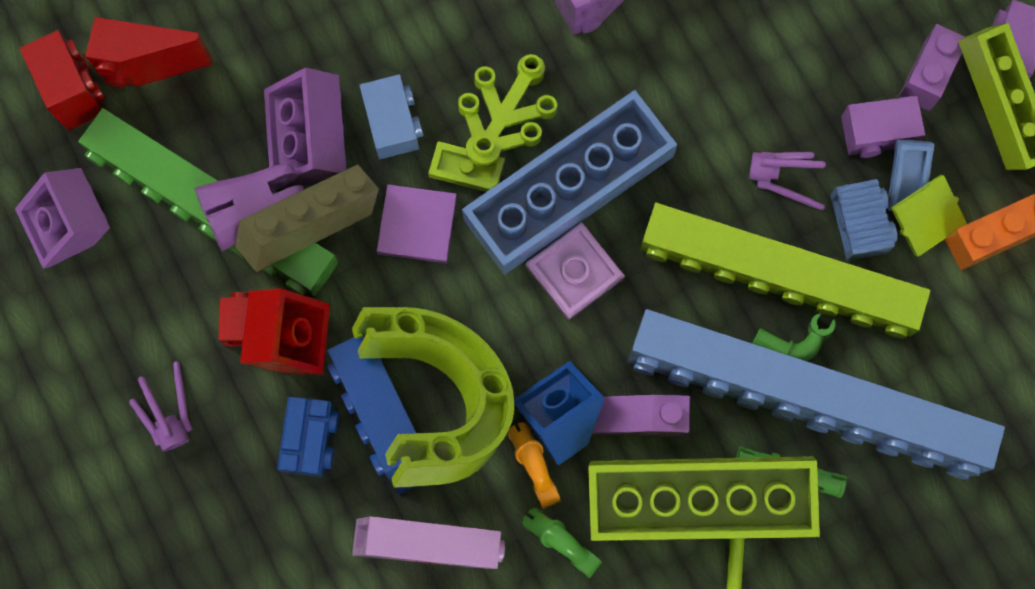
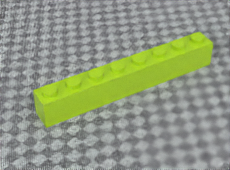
(785, 270)

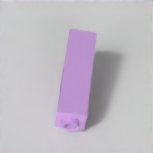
(427, 543)

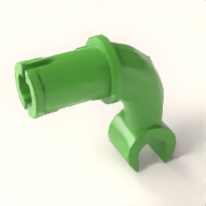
(804, 350)
(553, 535)

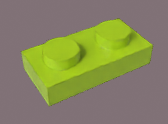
(453, 166)

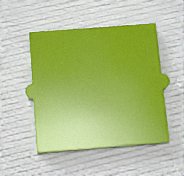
(929, 215)

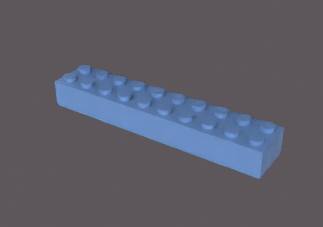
(816, 396)

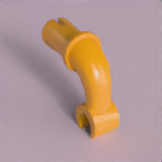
(530, 454)

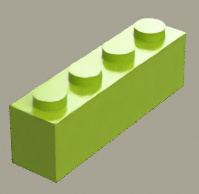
(1003, 92)

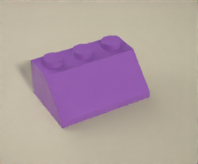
(306, 125)

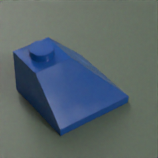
(561, 411)

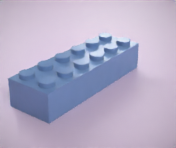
(569, 182)

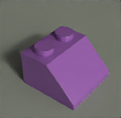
(61, 216)

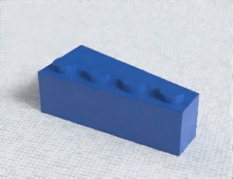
(374, 400)

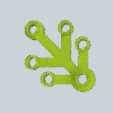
(504, 114)

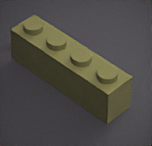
(306, 217)

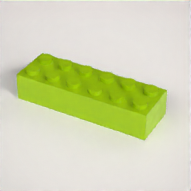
(704, 498)

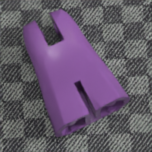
(239, 197)

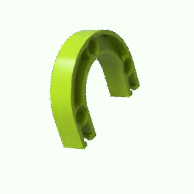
(473, 369)

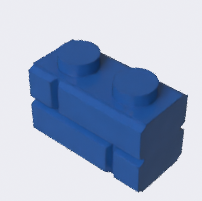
(307, 437)

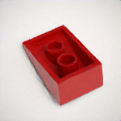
(143, 53)

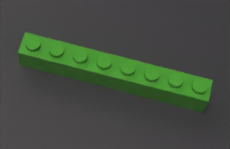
(173, 181)

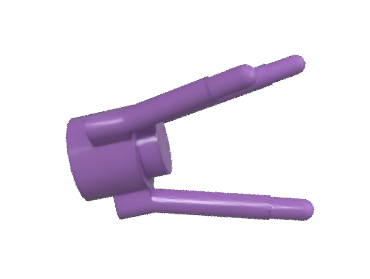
(767, 167)
(168, 431)

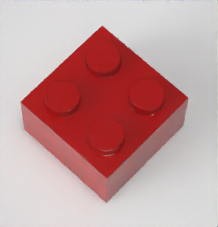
(63, 79)
(285, 332)

